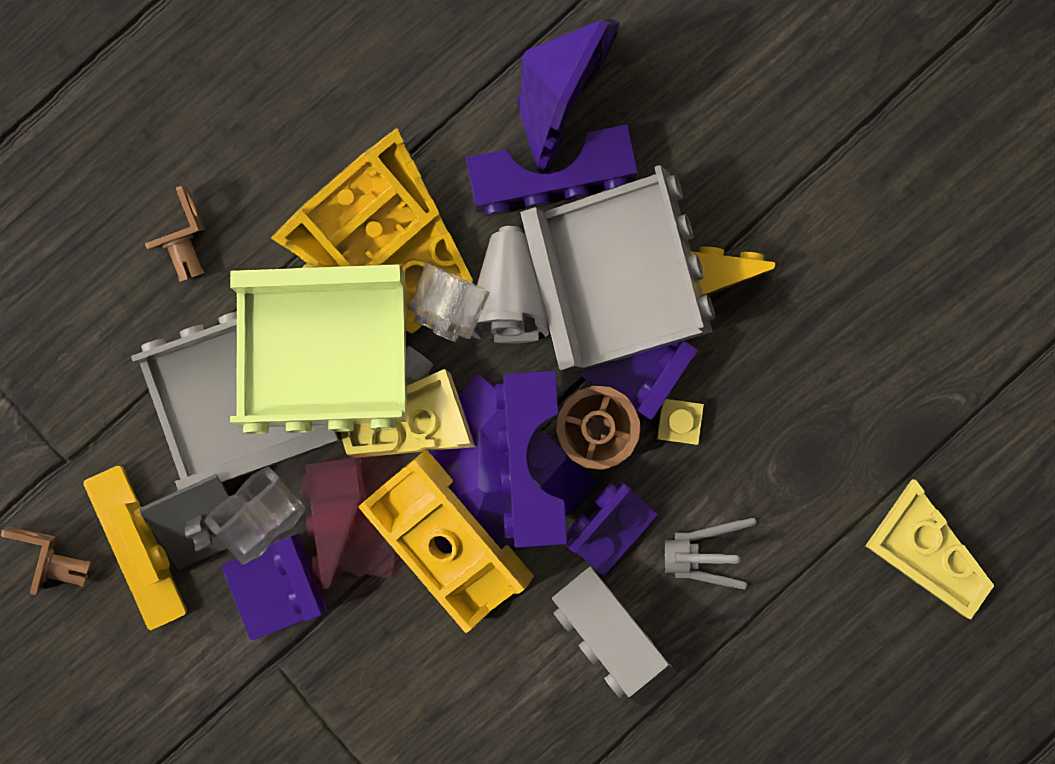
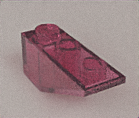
(334, 496)

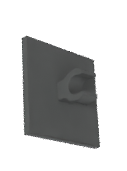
(180, 521)

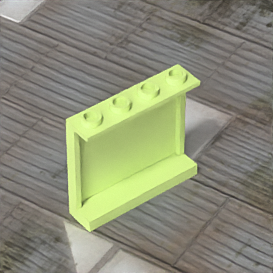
(320, 348)

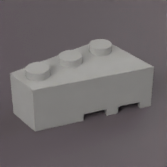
(612, 637)

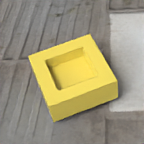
(680, 421)

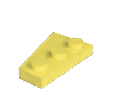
(432, 423)
(925, 549)

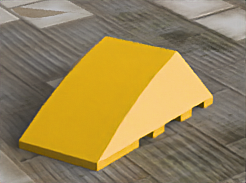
(375, 217)

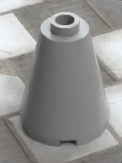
(515, 302)

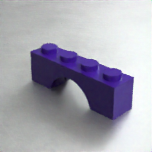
(501, 182)
(535, 515)

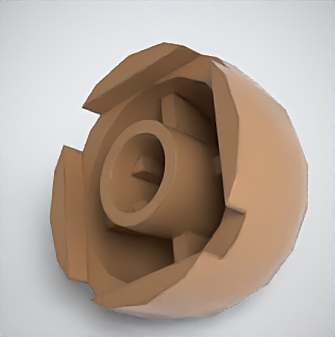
(598, 427)

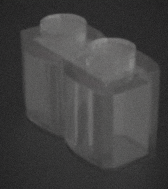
(447, 303)
(255, 515)

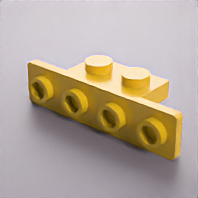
(135, 547)

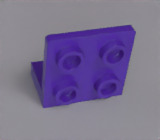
(645, 376)
(610, 528)
(275, 588)

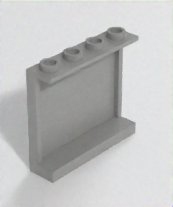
(618, 273)
(196, 395)

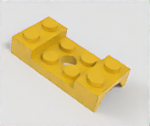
(415, 510)

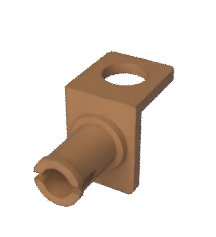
(179, 243)
(50, 564)

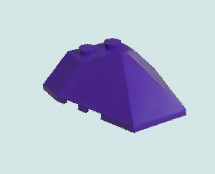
(553, 81)
(478, 468)

